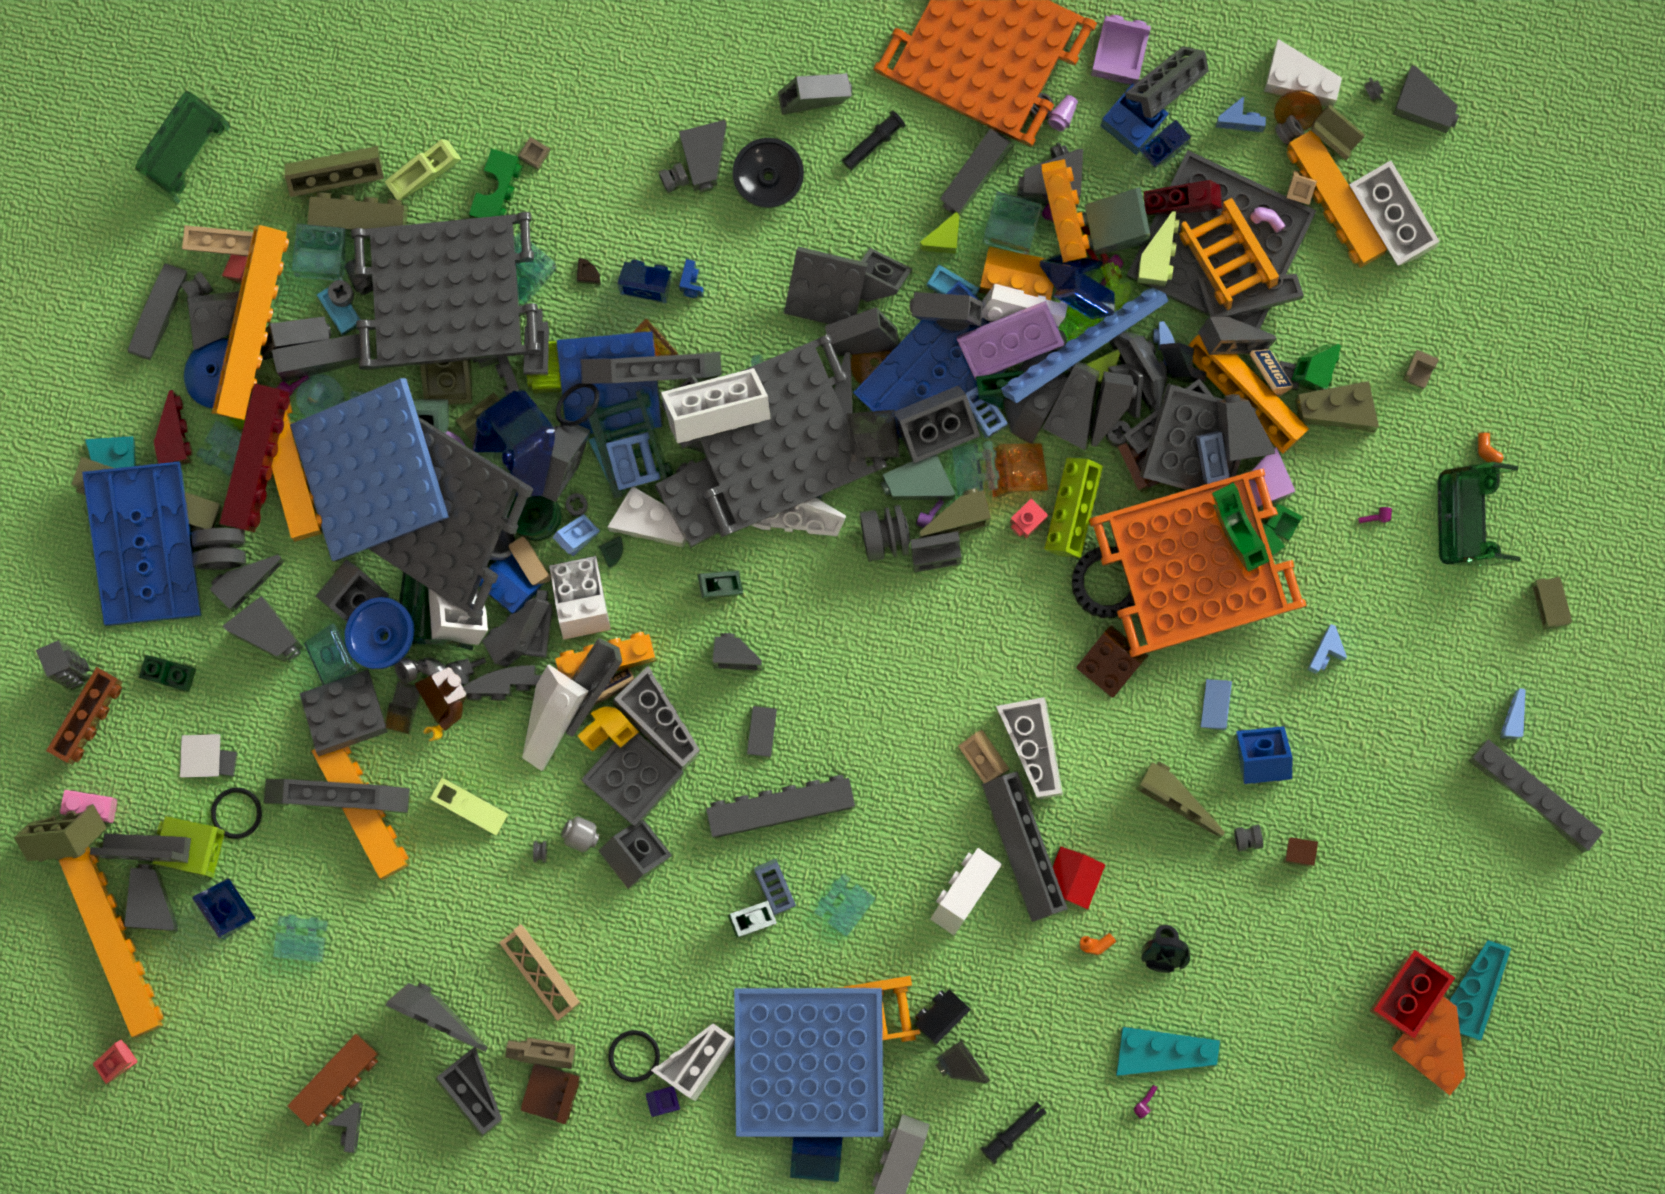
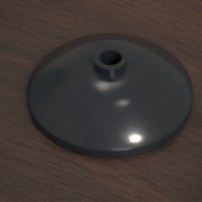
(763, 158)

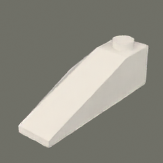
(552, 711)

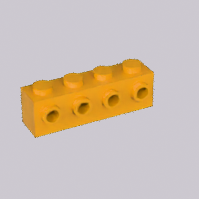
(1064, 211)
(634, 652)

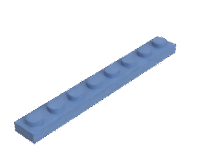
(1085, 344)

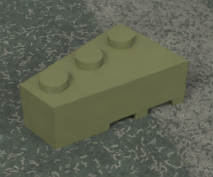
(1340, 406)
(60, 837)

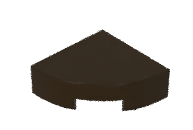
(587, 273)

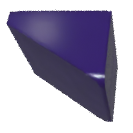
(662, 1101)

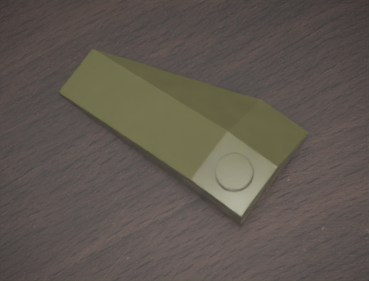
(1170, 792)

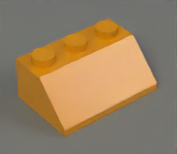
(1015, 271)

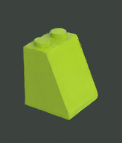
(204, 845)

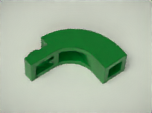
(1238, 528)

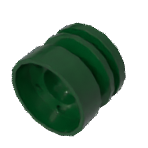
(546, 525)

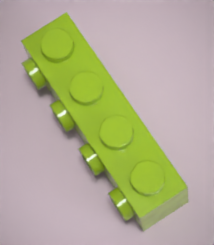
(1073, 507)

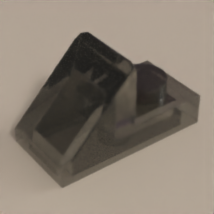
(403, 708)

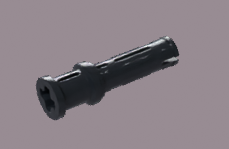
(881, 133)
(1004, 1140)

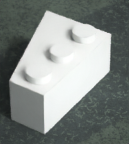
(1004, 301)
(646, 519)
(696, 1062)

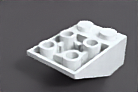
(579, 597)
(454, 623)

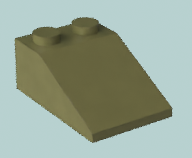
(447, 381)
(962, 515)

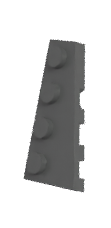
(1252, 299)

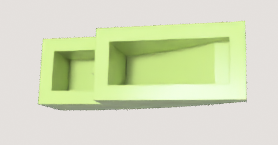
(422, 169)

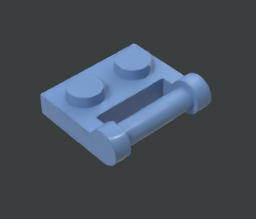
(625, 463)

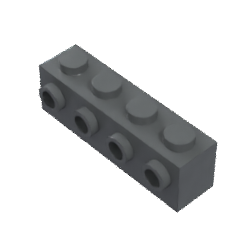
(63, 664)

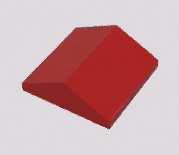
(1077, 876)

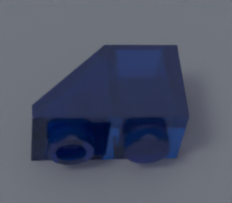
(1166, 144)

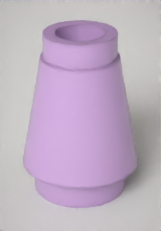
(1062, 114)

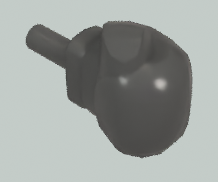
(464, 668)

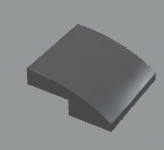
(936, 551)

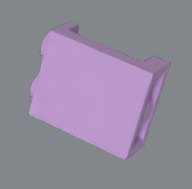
(1121, 50)

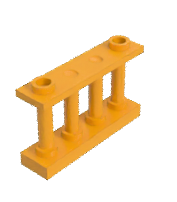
(1242, 234)
(899, 987)

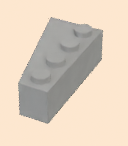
(656, 718)

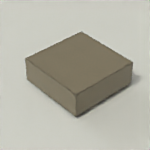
(534, 153)

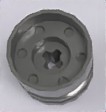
(884, 533)

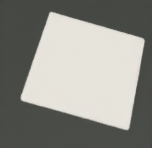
(200, 755)

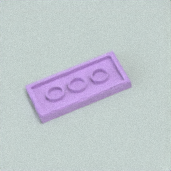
(1010, 340)

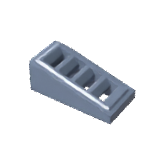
(763, 868)

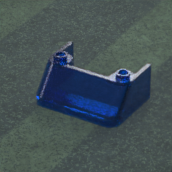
(522, 434)

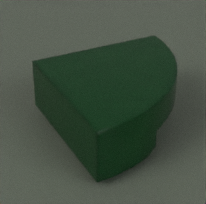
(612, 551)

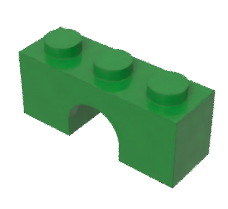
(504, 169)

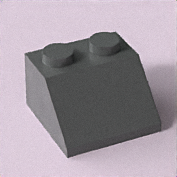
(348, 590)
(634, 853)

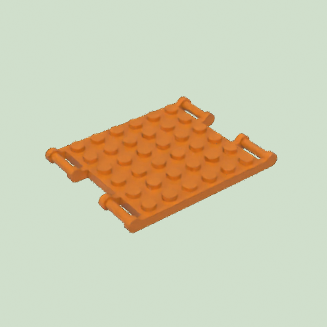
(987, 58)
(1185, 569)

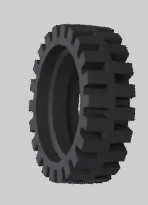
(1081, 595)

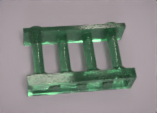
(604, 436)

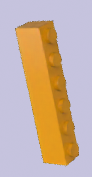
(1336, 199)
(1235, 377)
(294, 487)
(367, 824)

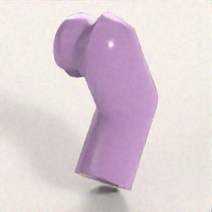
(1267, 215)

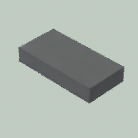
(762, 731)

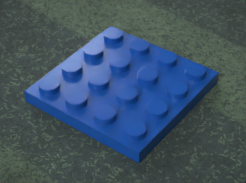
(607, 346)

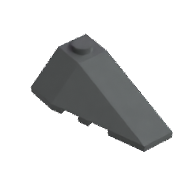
(430, 1009)

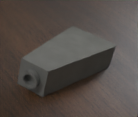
(976, 171)
(316, 357)

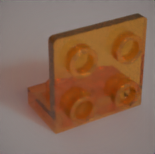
(1020, 468)

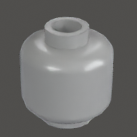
(580, 834)

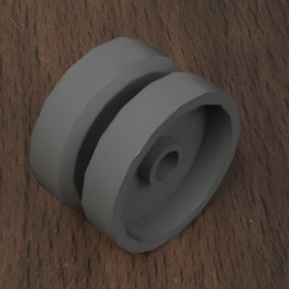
(218, 548)

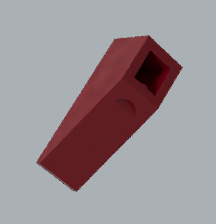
(1184, 198)
(170, 436)

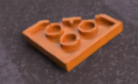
(1436, 1048)

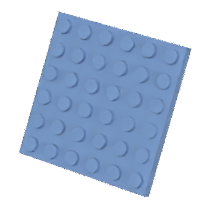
(369, 470)
(809, 1062)

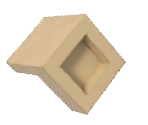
(1301, 188)

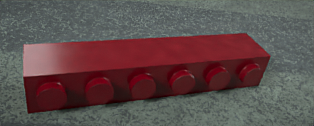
(255, 458)

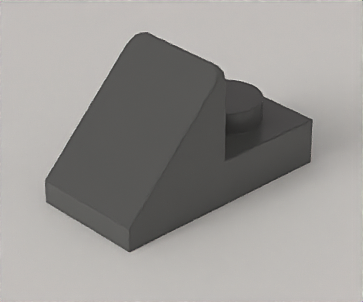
(351, 1119)

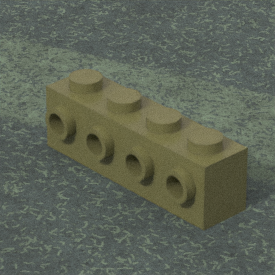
(334, 171)
(355, 214)

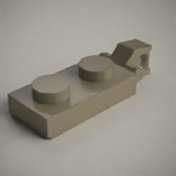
(542, 1052)

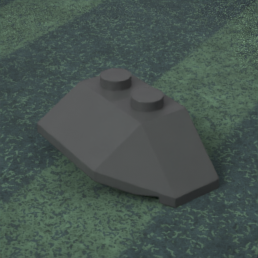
(1140, 354)
(1031, 412)

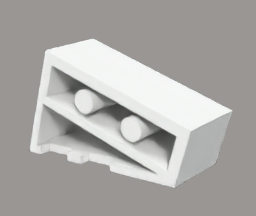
(1295, 71)
(965, 890)

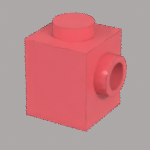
(1028, 519)

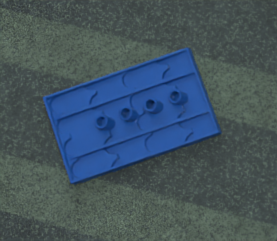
(920, 366)
(142, 543)

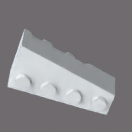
(1033, 740)

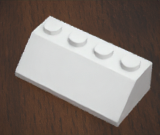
(1395, 214)
(716, 405)

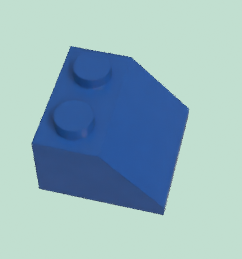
(512, 585)
(1264, 755)

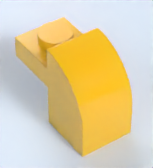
(607, 723)

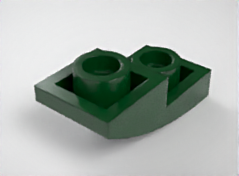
(167, 673)

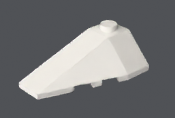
(811, 516)

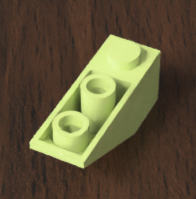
(1155, 259)
(468, 806)

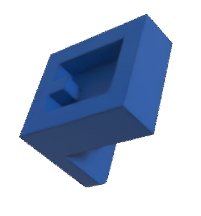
(690, 275)

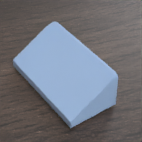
(1216, 704)

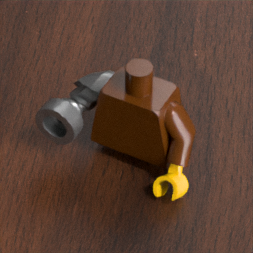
(440, 691)

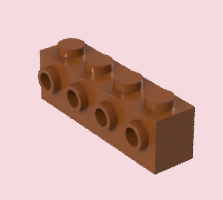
(84, 716)
(333, 1080)

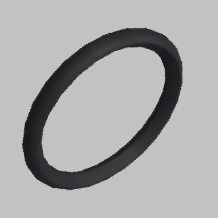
(587, 415)
(257, 804)
(611, 1053)

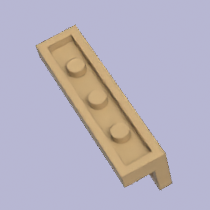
(216, 240)
(548, 968)

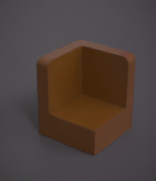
(1301, 852)

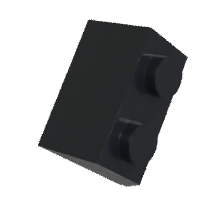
(941, 1016)

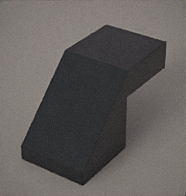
(1179, 362)

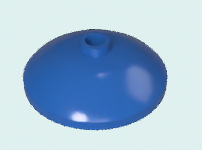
(197, 378)
(368, 626)

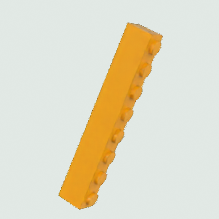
(250, 321)
(111, 943)

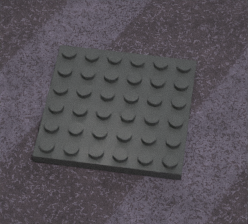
(1247, 195)

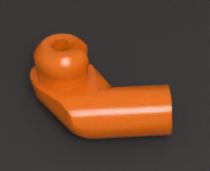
(1487, 452)
(1096, 946)

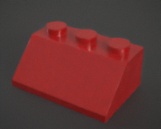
(1412, 994)

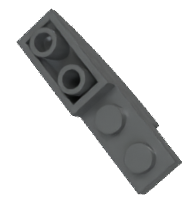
(500, 683)

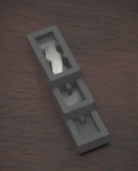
(157, 311)

